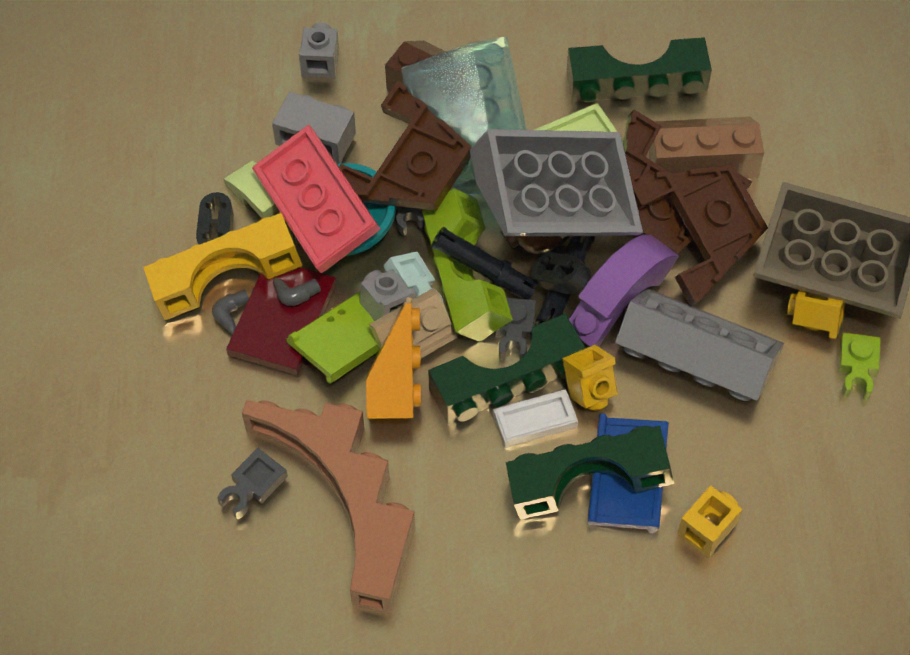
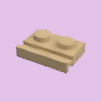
(434, 324)

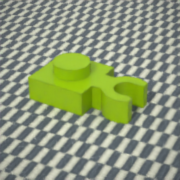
(860, 359)

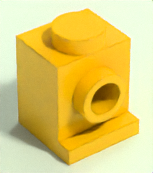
(816, 312)
(590, 377)
(697, 528)

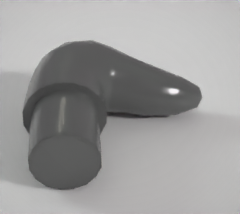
(296, 295)
(227, 304)

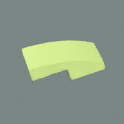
(250, 190)

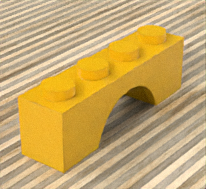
(181, 278)

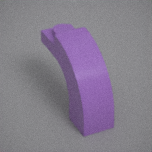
(620, 279)

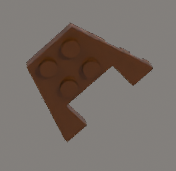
(420, 163)
(716, 214)
(661, 217)

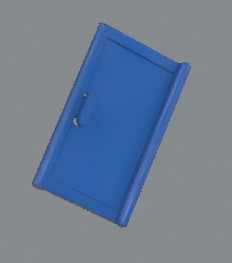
(612, 498)

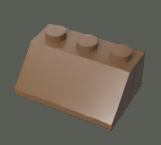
(709, 143)

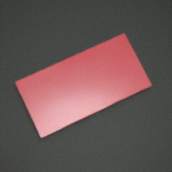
(315, 199)

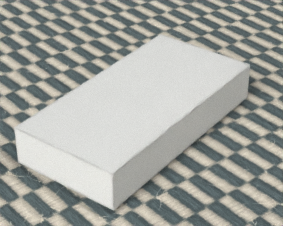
(535, 418)

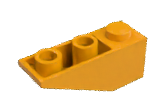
(391, 376)

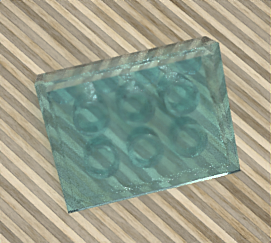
(471, 92)

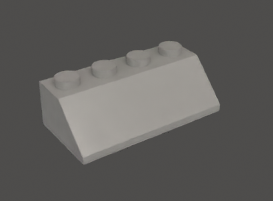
(698, 344)

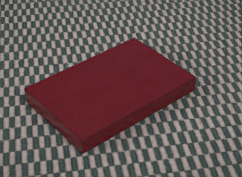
(268, 322)

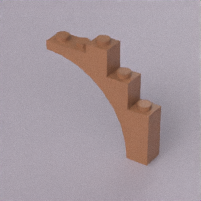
(331, 446)

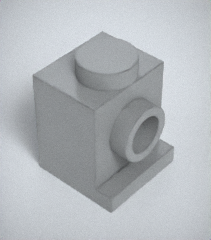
(319, 44)
(383, 291)

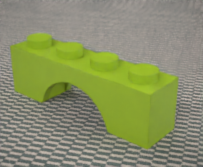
(474, 304)

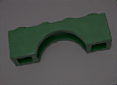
(599, 76)
(467, 388)
(543, 478)

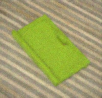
(337, 341)

